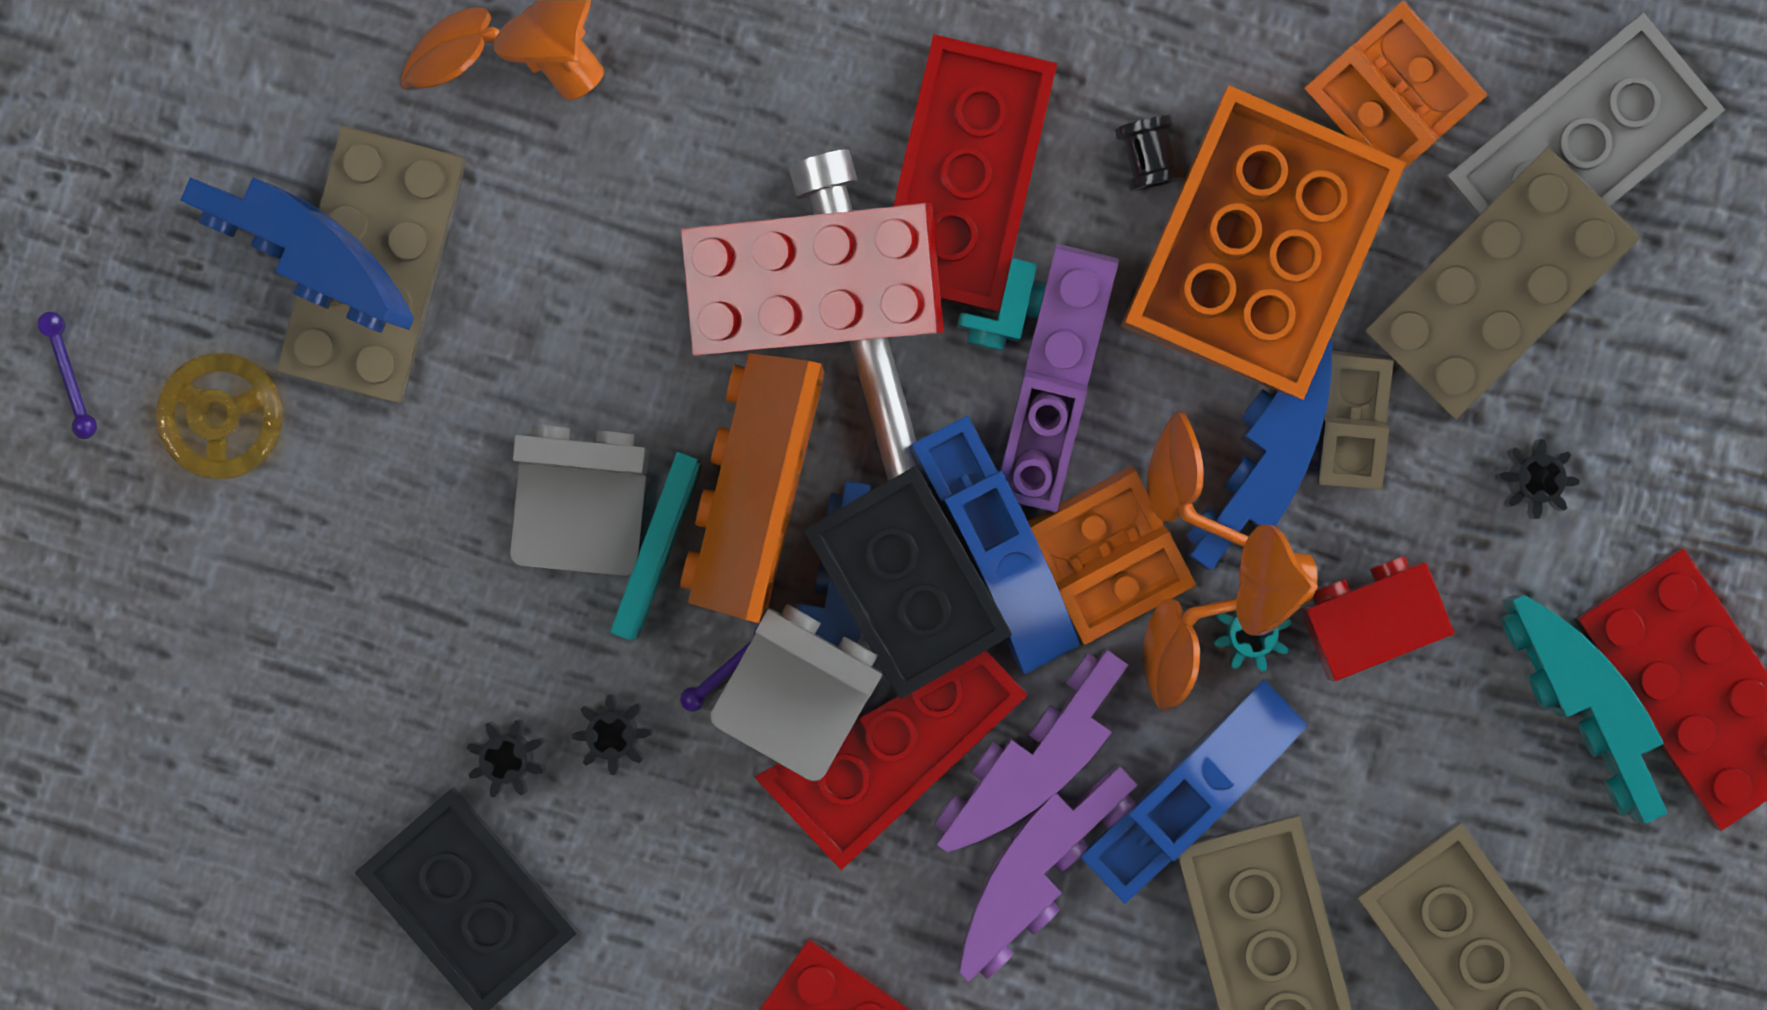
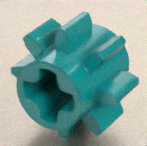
(1241, 649)

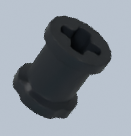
(1150, 153)

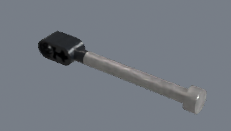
(825, 183)

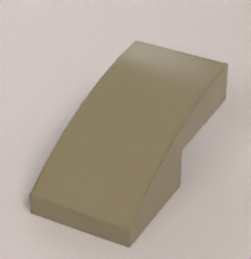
(1356, 421)

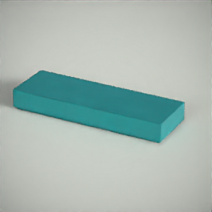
(656, 547)

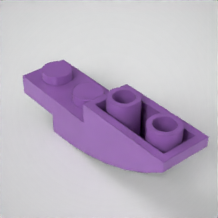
(1057, 375)
(1022, 780)
(1017, 887)

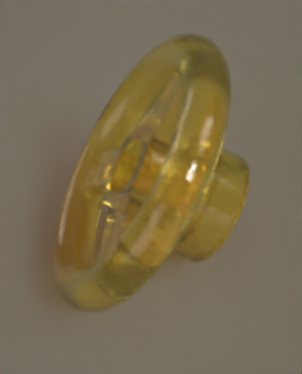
(198, 405)

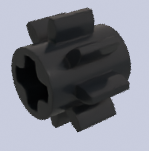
(1554, 481)
(629, 734)
(489, 766)

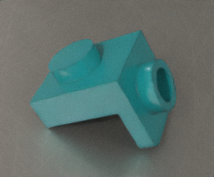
(1020, 299)

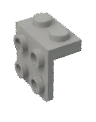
(578, 501)
(796, 693)

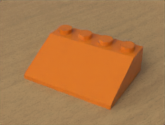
(1263, 243)
(755, 485)

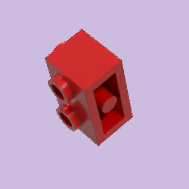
(1377, 618)

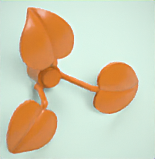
(542, 37)
(1270, 574)

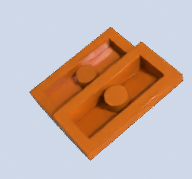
(1397, 87)
(1110, 555)

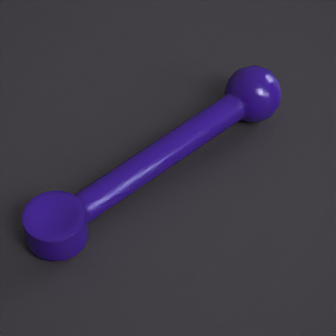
(53, 326)
(694, 697)

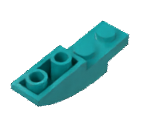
(1577, 678)

